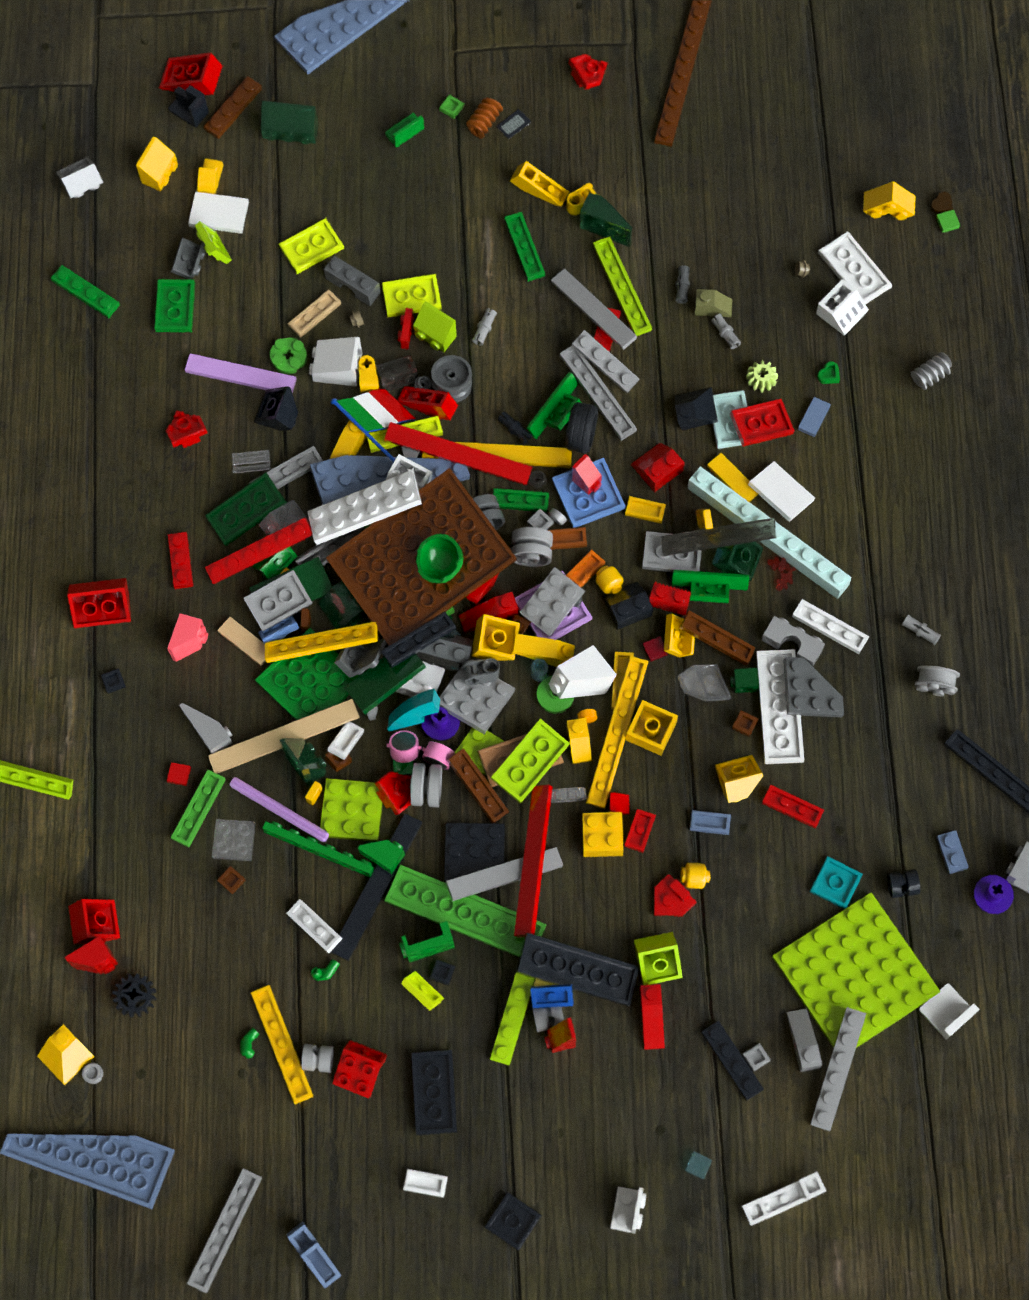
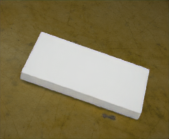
(855, 267)

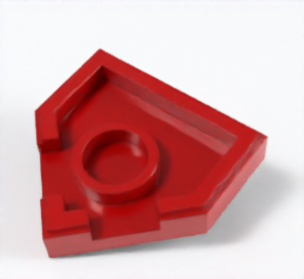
(587, 71)
(185, 429)
(394, 791)
(672, 898)

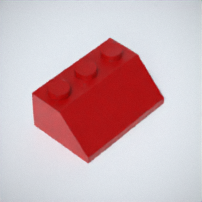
(99, 603)

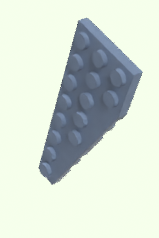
(327, 31)
(352, 473)
(112, 1163)

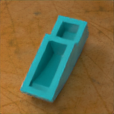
(414, 710)

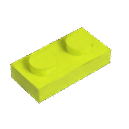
(422, 990)

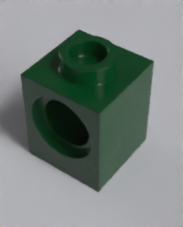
(745, 680)

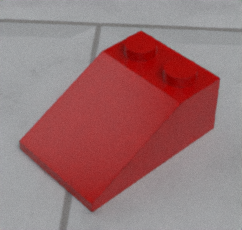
(195, 70)

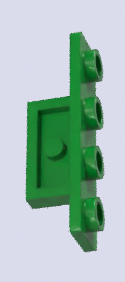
(557, 408)
(710, 585)

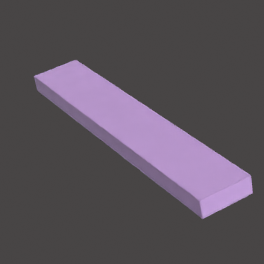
(237, 373)

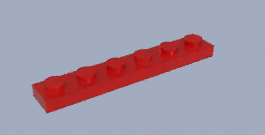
(259, 551)

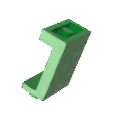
(428, 947)

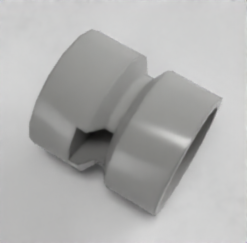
(542, 1020)
(317, 1058)

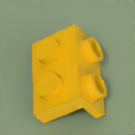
(676, 640)

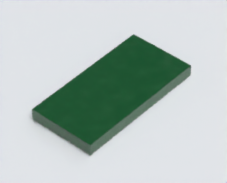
(245, 509)
(311, 577)
(382, 681)

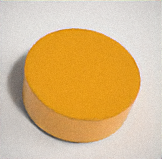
(589, 714)

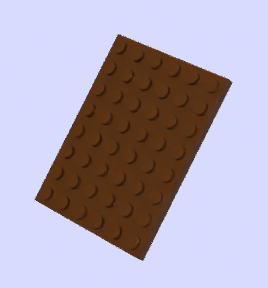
(383, 568)

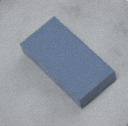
(814, 417)
(710, 822)

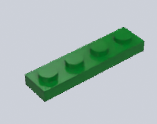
(524, 246)
(85, 291)

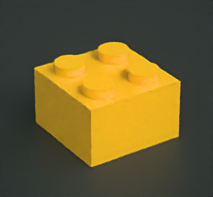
(651, 727)
(602, 834)

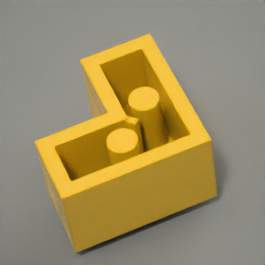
(889, 199)

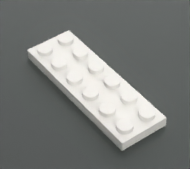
(364, 507)
(780, 731)

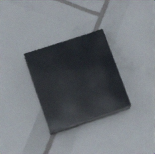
(513, 1221)

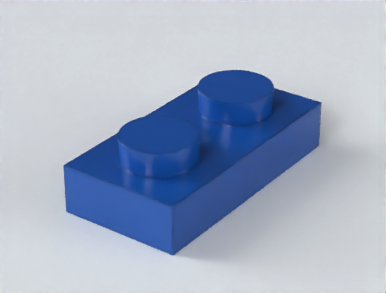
(552, 996)

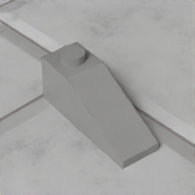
(209, 730)
(804, 1040)

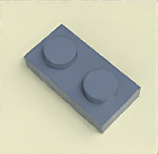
(952, 852)

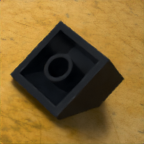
(628, 605)

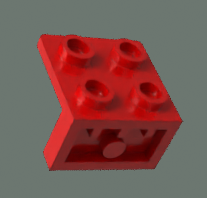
(359, 1068)

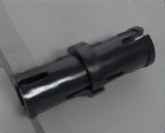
(514, 427)

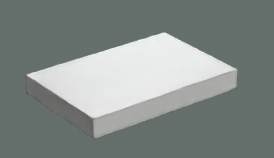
(219, 212)
(781, 491)

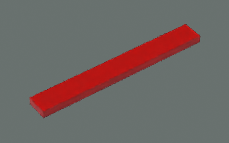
(458, 453)
(533, 861)

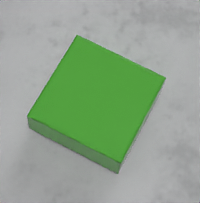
(451, 106)
(948, 221)

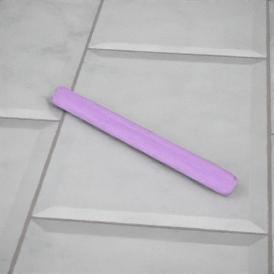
(279, 809)

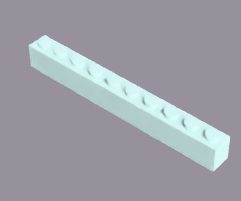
(785, 545)

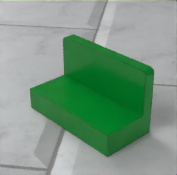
(405, 129)
(276, 564)

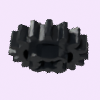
(123, 993)

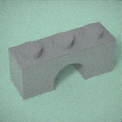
(781, 631)

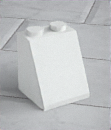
(336, 361)
(582, 675)

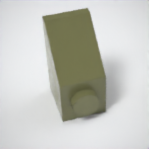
(712, 303)

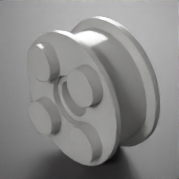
(937, 679)

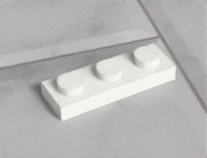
(314, 926)

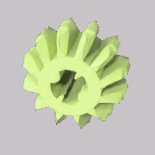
(762, 382)

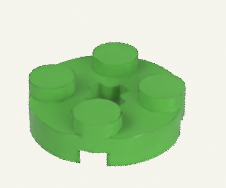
(285, 346)

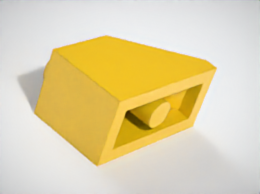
(579, 740)

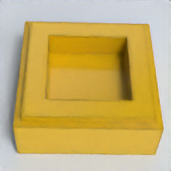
(314, 793)

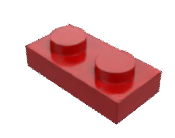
(407, 322)
(640, 830)

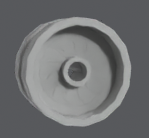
(532, 546)
(429, 785)

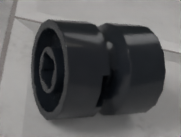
(904, 883)

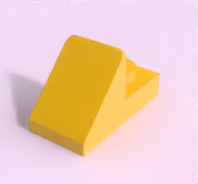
(209, 176)

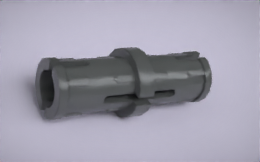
(682, 284)

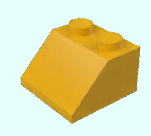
(156, 164)
(494, 638)

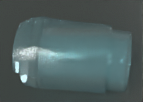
(539, 670)

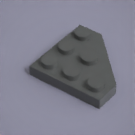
(809, 691)

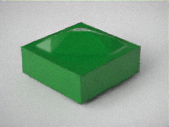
(403, 768)

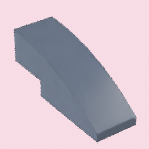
(313, 1255)

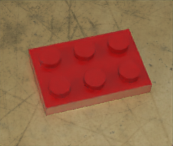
(761, 422)

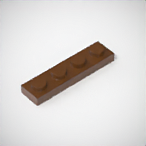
(233, 107)
(717, 638)
(477, 786)

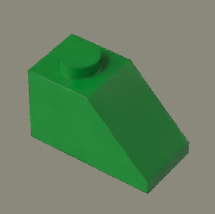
(383, 853)

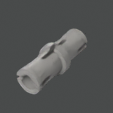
(484, 326)
(726, 331)
(921, 629)

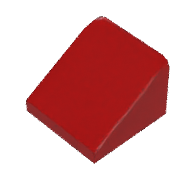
(619, 803)

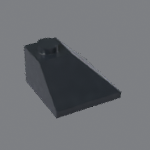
(696, 408)
(277, 409)

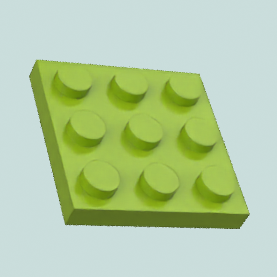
(351, 810)

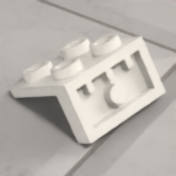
(423, 681)
(948, 1011)
(627, 1208)

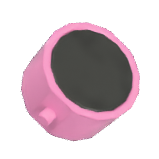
(404, 746)
(437, 754)

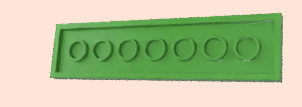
(467, 915)

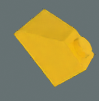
(738, 777)
(64, 1054)

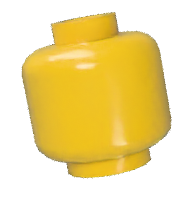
(609, 580)
(695, 875)

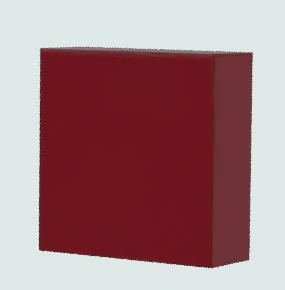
(654, 649)

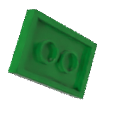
(175, 305)

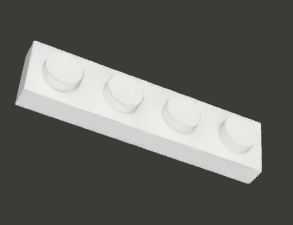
(830, 626)

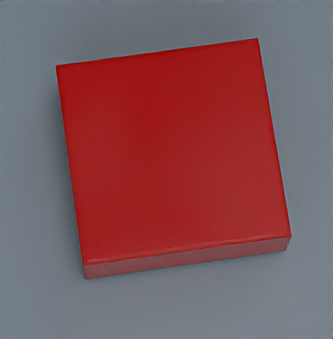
(178, 774)

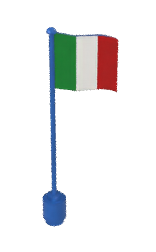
(373, 413)

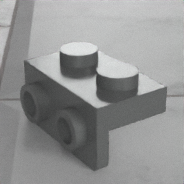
(188, 258)

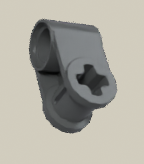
(479, 672)

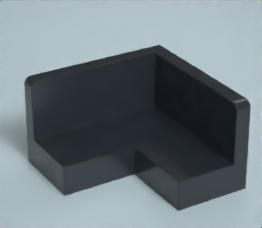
(189, 105)

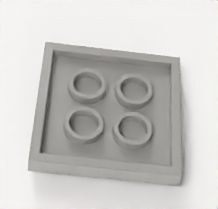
(475, 704)

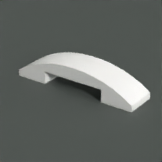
(784, 1198)

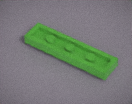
(198, 808)

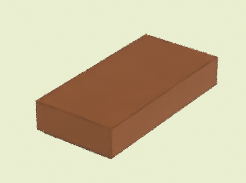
(569, 538)

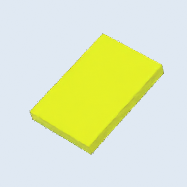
(311, 246)
(410, 294)

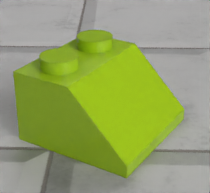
(435, 327)
(658, 958)

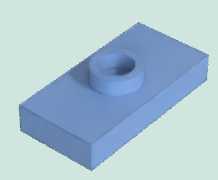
(279, 630)

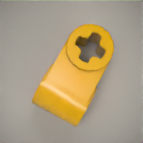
(579, 197)
(368, 376)

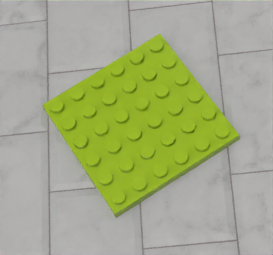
(859, 965)

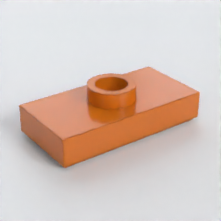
(586, 568)

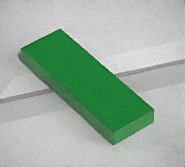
(522, 499)

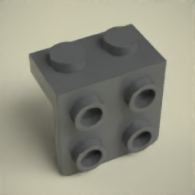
(359, 658)

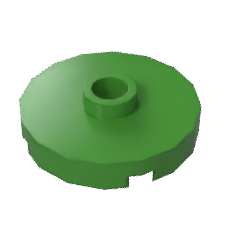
(548, 701)

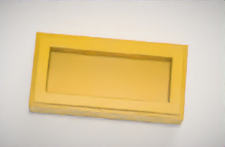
(645, 509)

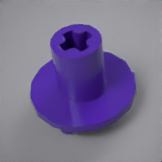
(440, 725)
(993, 894)

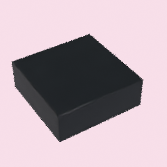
(113, 681)
(442, 972)

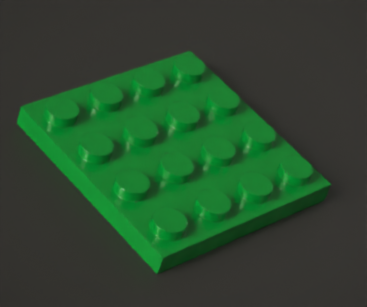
(306, 683)

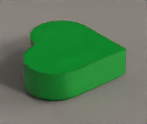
(829, 373)

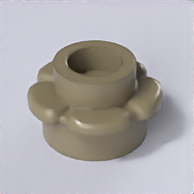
(802, 268)
(356, 319)

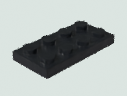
(434, 1092)

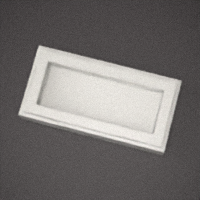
(345, 740)
(425, 1183)

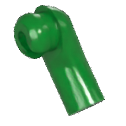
(321, 974)
(246, 1043)

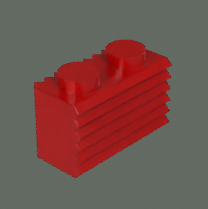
(670, 598)

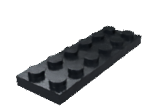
(583, 969)

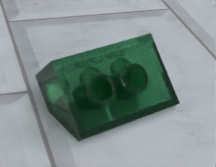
(289, 122)

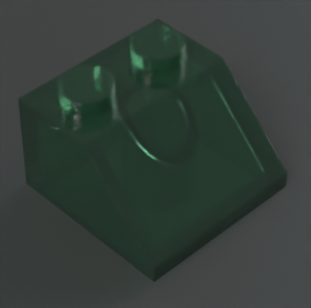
(738, 558)
(341, 607)

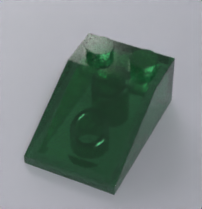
(604, 220)
(303, 759)

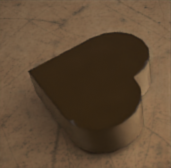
(942, 203)

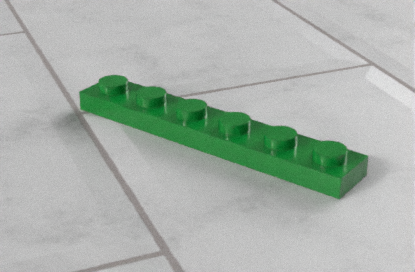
(311, 845)

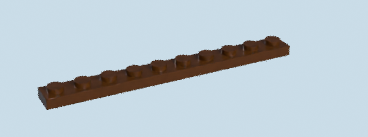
(682, 72)

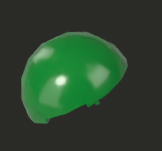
(439, 558)

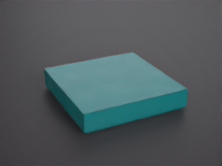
(836, 882)

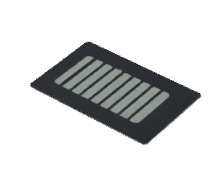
(513, 123)

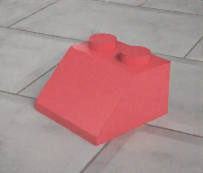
(187, 637)

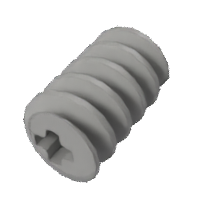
(931, 370)

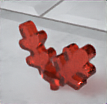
(786, 577)

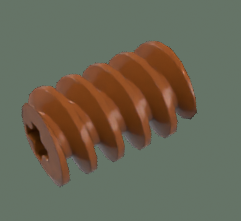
(483, 116)

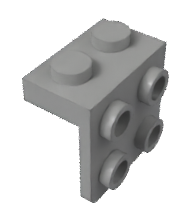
(1019, 871)

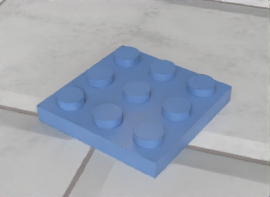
(587, 508)

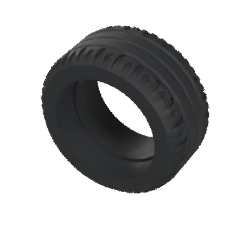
(581, 427)

